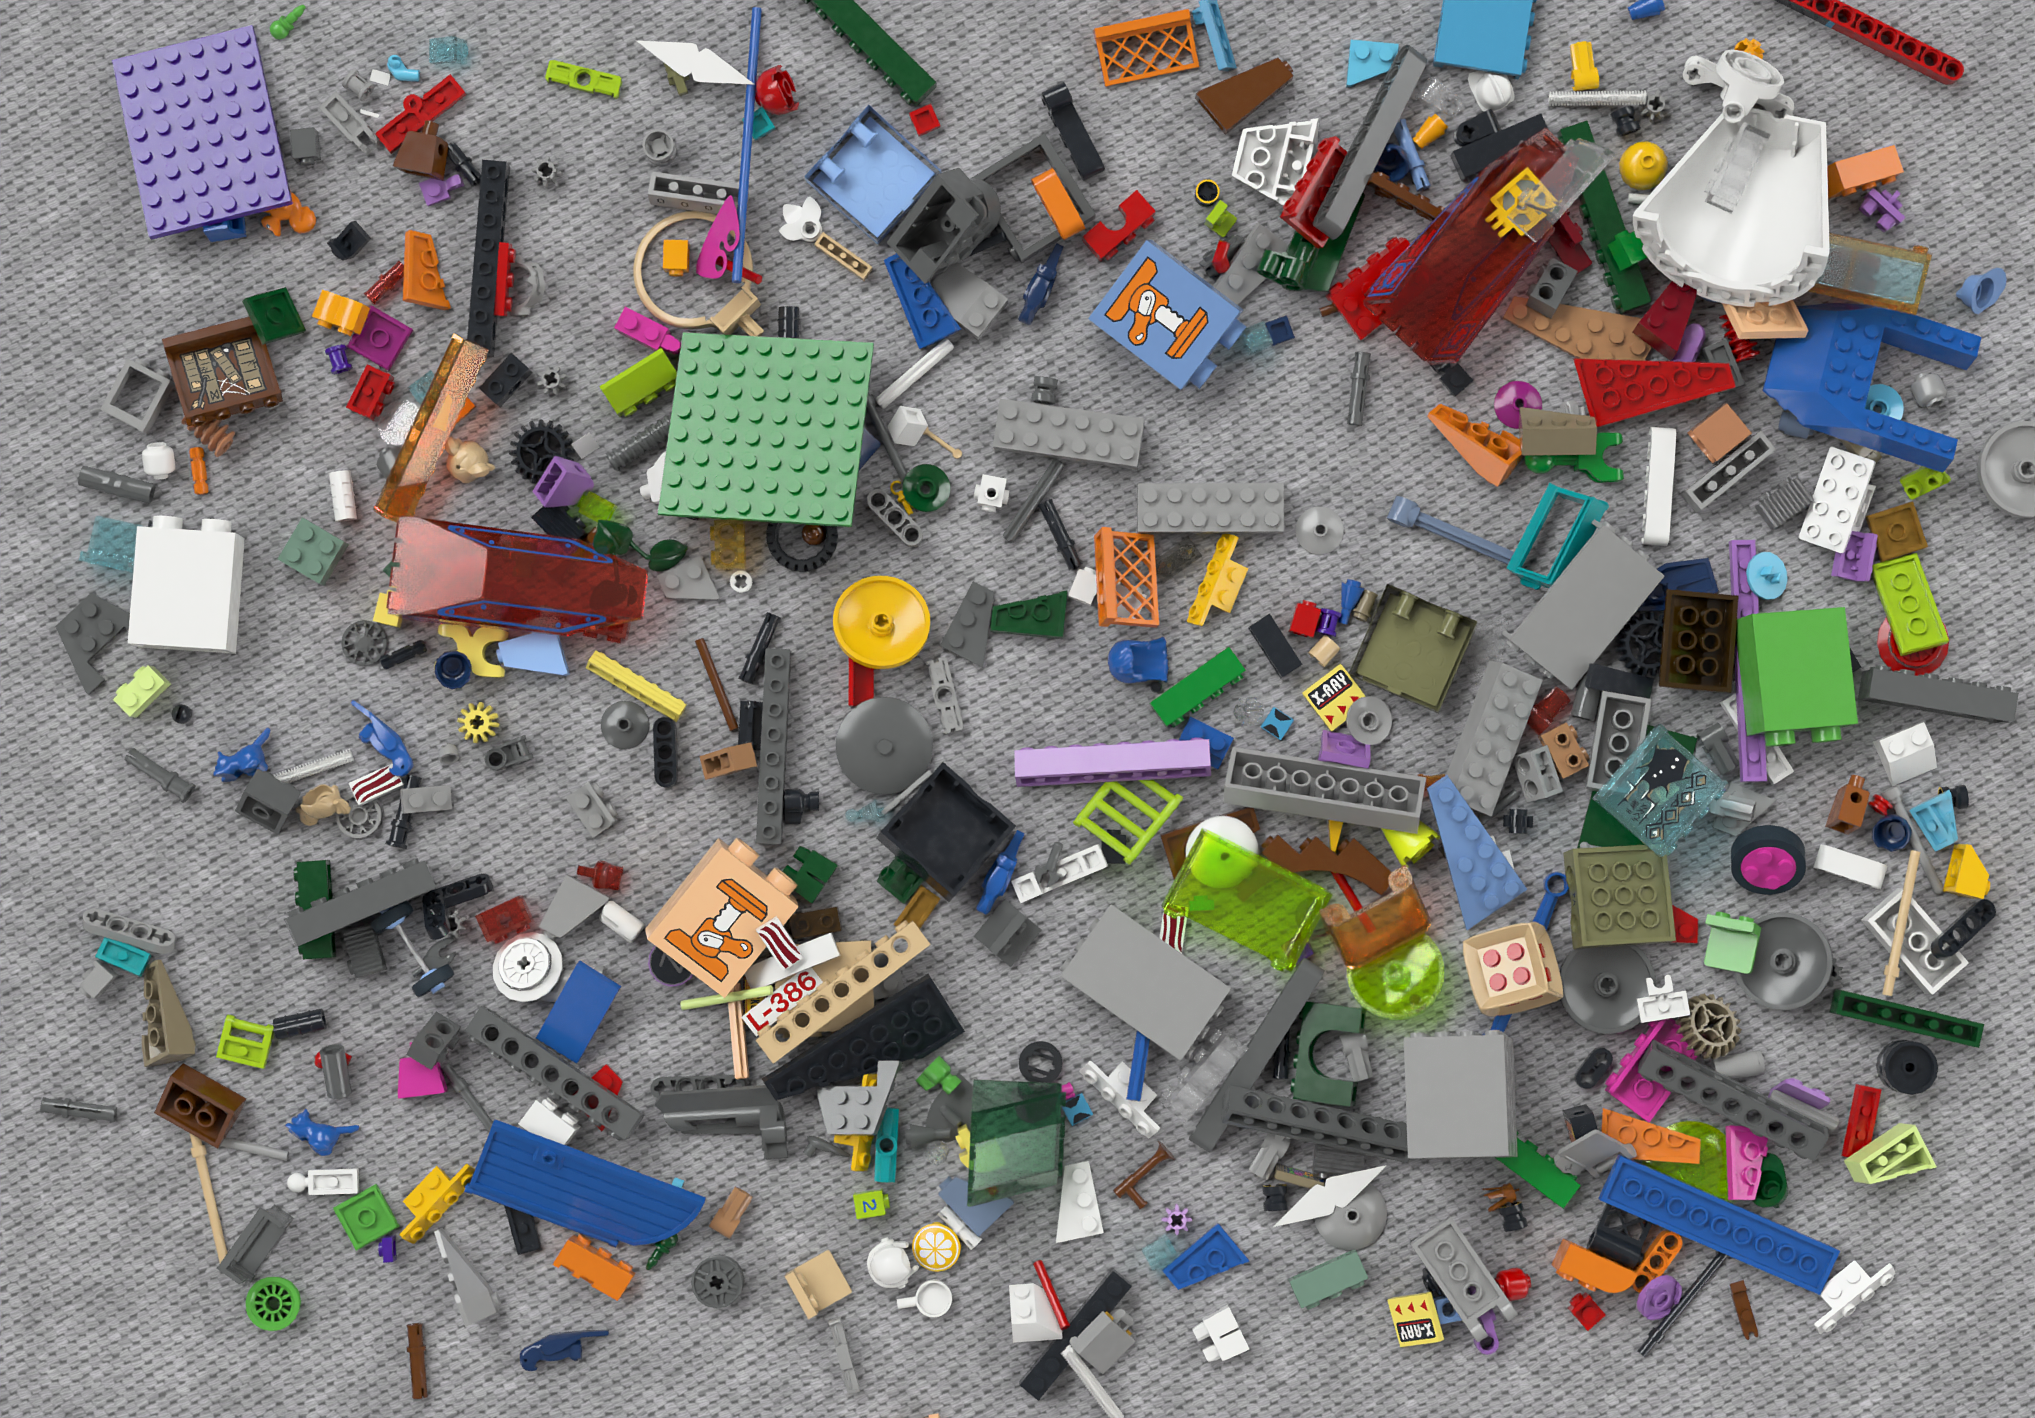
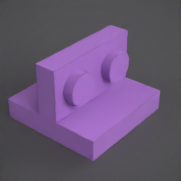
(1343, 750)

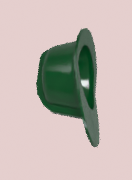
(1773, 1183)

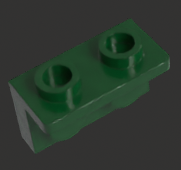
(899, 880)

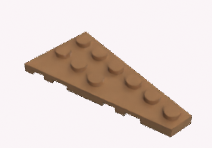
(1581, 331)

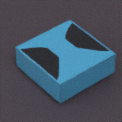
(1277, 723)
(1077, 1109)

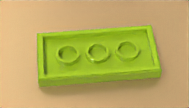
(1909, 604)

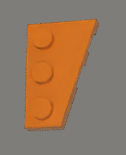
(421, 275)

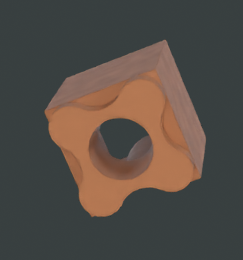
(1719, 432)

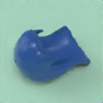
(1139, 661)

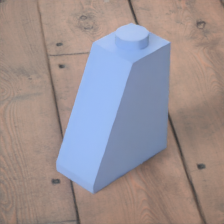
(534, 653)

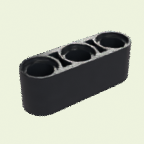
(665, 740)

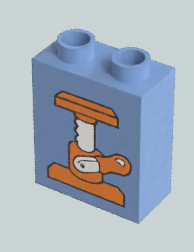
(1168, 316)

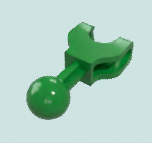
(1591, 465)

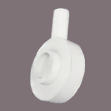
(931, 1298)

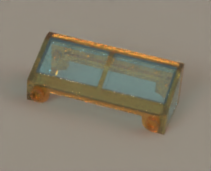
(1874, 273)

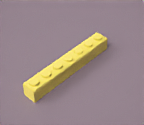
(636, 685)

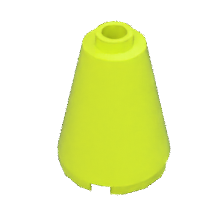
(1411, 845)

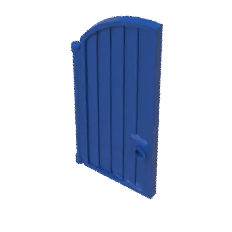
(579, 1189)

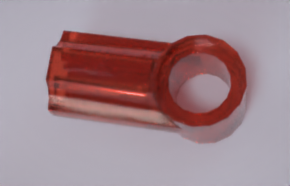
(1544, 712)

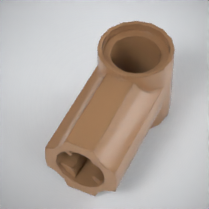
(729, 1215)

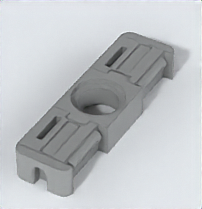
(950, 712)
(842, 1350)

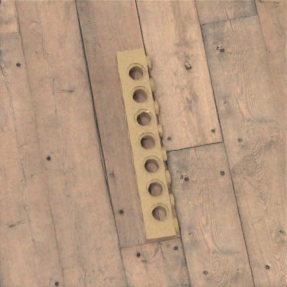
(767, 1035)

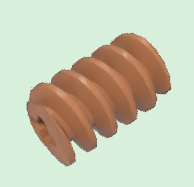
(213, 436)

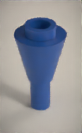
(1350, 595)

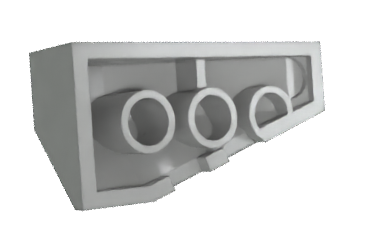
(474, 1294)

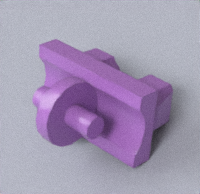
(1886, 205)

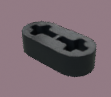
(1598, 1071)

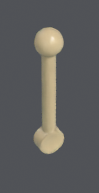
(956, 452)

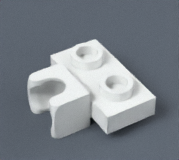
(1662, 1002)

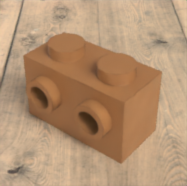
(1564, 750)

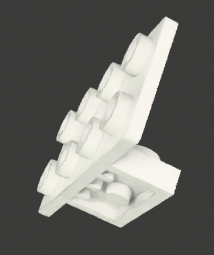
(1839, 500)

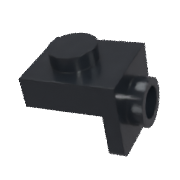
(349, 241)

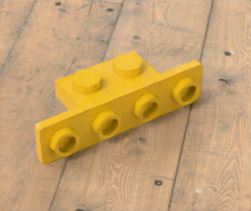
(1220, 582)
(862, 1143)
(432, 1199)

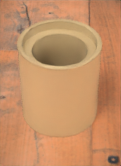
(1324, 650)

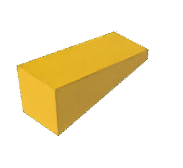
(1334, 833)

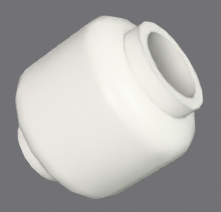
(158, 460)

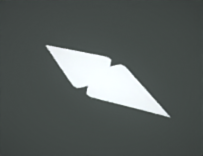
(703, 65)
(1322, 1200)

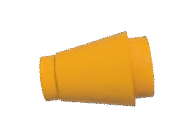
(1430, 131)

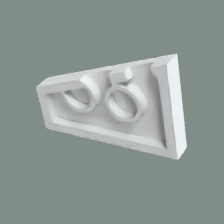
(1078, 1205)

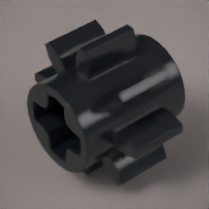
(1518, 821)

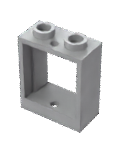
(157, 404)

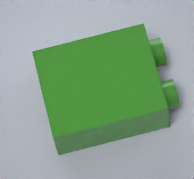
(1796, 674)

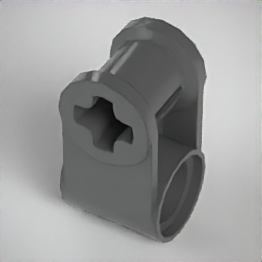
(510, 754)

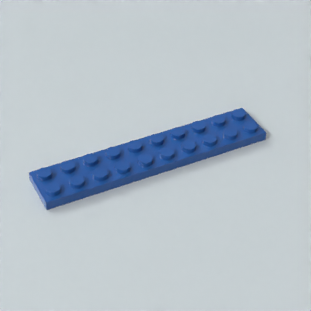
(1719, 1224)

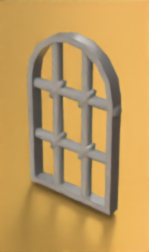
(902, 796)

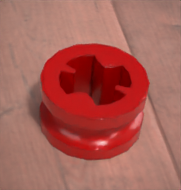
(1880, 805)

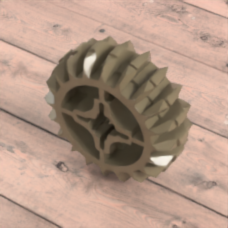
(1711, 1041)

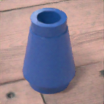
(1645, 8)

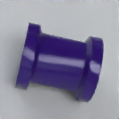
(338, 359)
(1330, 630)

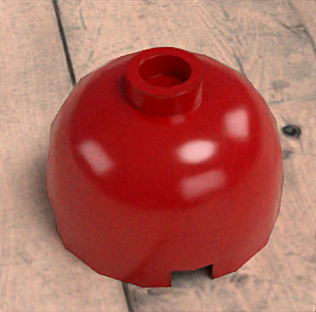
(772, 90)

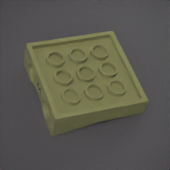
(1415, 649)
(1619, 896)

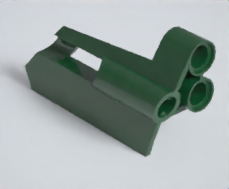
(1304, 264)

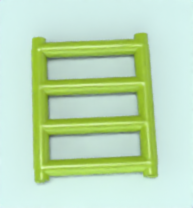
(1144, 836)

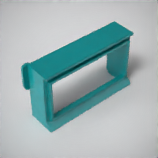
(1578, 536)

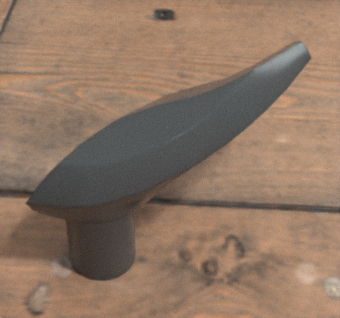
(816, 1142)

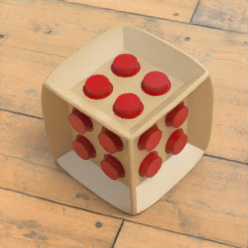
(1512, 969)

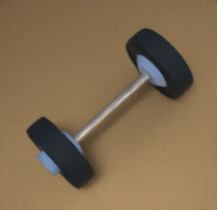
(431, 980)

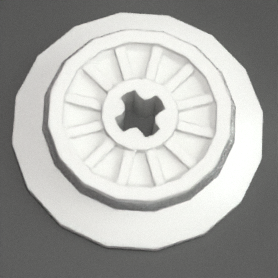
(537, 978)

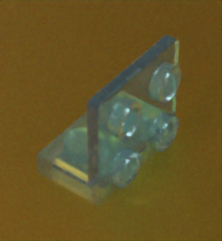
(112, 544)

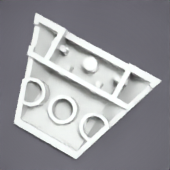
(1276, 157)

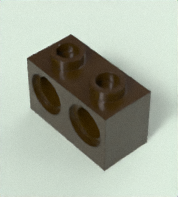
(815, 922)

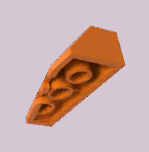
(1487, 452)

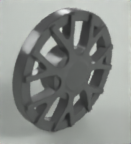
(364, 643)

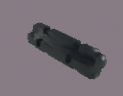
(403, 654)

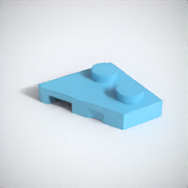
(1369, 60)
(1937, 820)

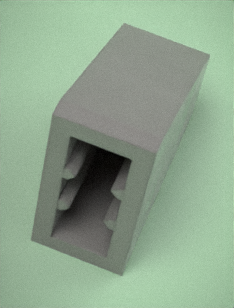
(571, 907)

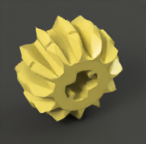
(482, 729)

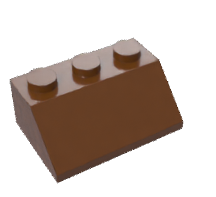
(199, 1105)

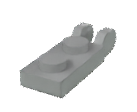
(348, 121)

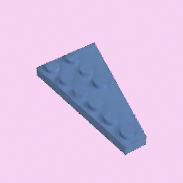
(1476, 864)

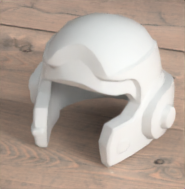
(890, 1264)

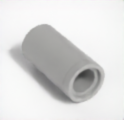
(1740, 1065)

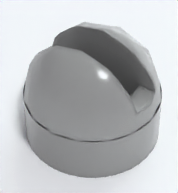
(446, 751)

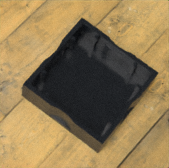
(945, 832)

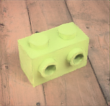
(141, 690)

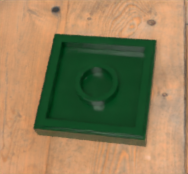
(274, 315)

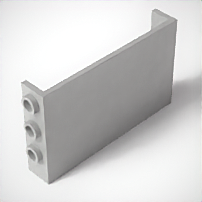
(1586, 606)
(1146, 982)

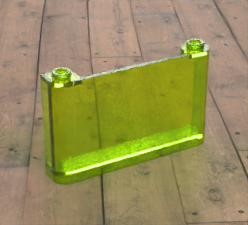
(1246, 899)

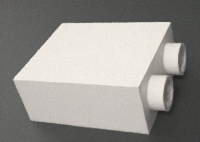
(186, 586)

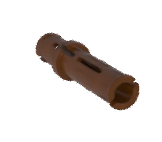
(417, 1360)

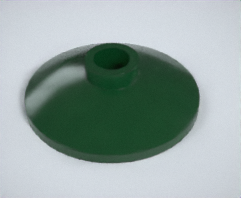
(928, 476)

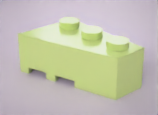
(1890, 1155)

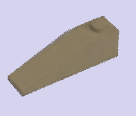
(168, 1029)

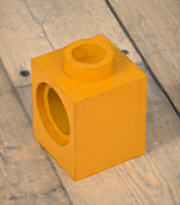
(676, 257)

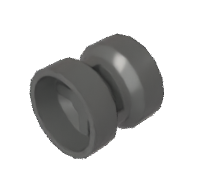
(1046, 393)

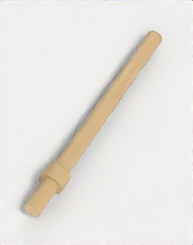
(1892, 969)
(199, 1152)

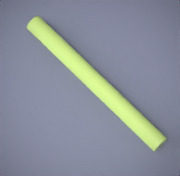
(731, 997)

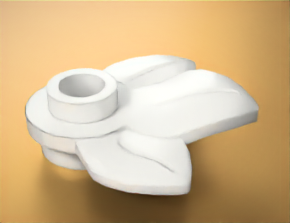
(799, 219)

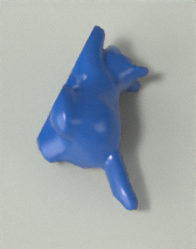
(244, 761)
(320, 1136)

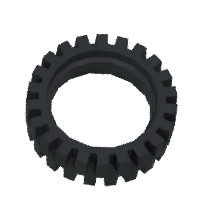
(801, 565)

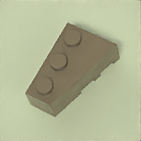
(1556, 433)

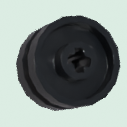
(1910, 1081)

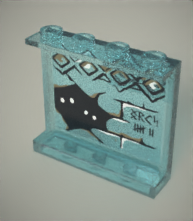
(1660, 791)

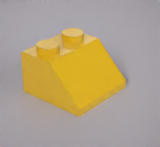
(1966, 874)

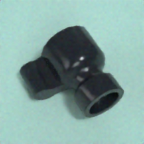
(796, 802)

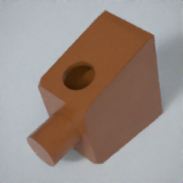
(1849, 806)

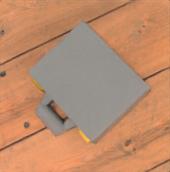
(1104, 1339)

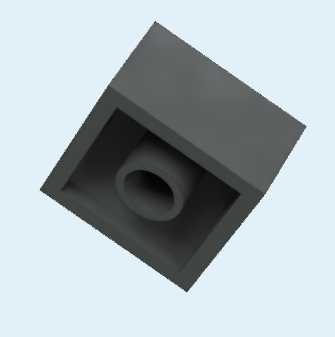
(267, 801)

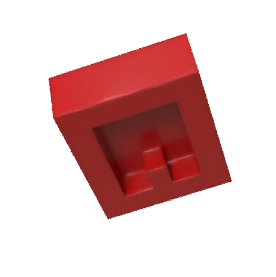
(1585, 1310)

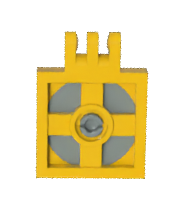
(1507, 199)

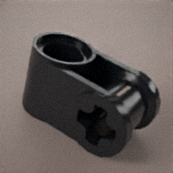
(1478, 126)

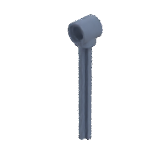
(1407, 513)

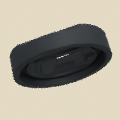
(1024, 1064)

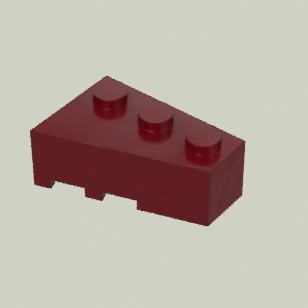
(1667, 319)

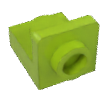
(1220, 219)

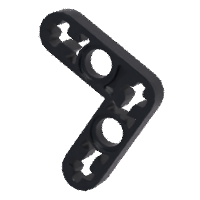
(445, 897)

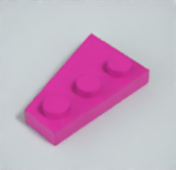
(1744, 1161)

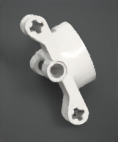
(1744, 82)

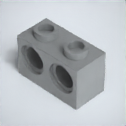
(1537, 773)

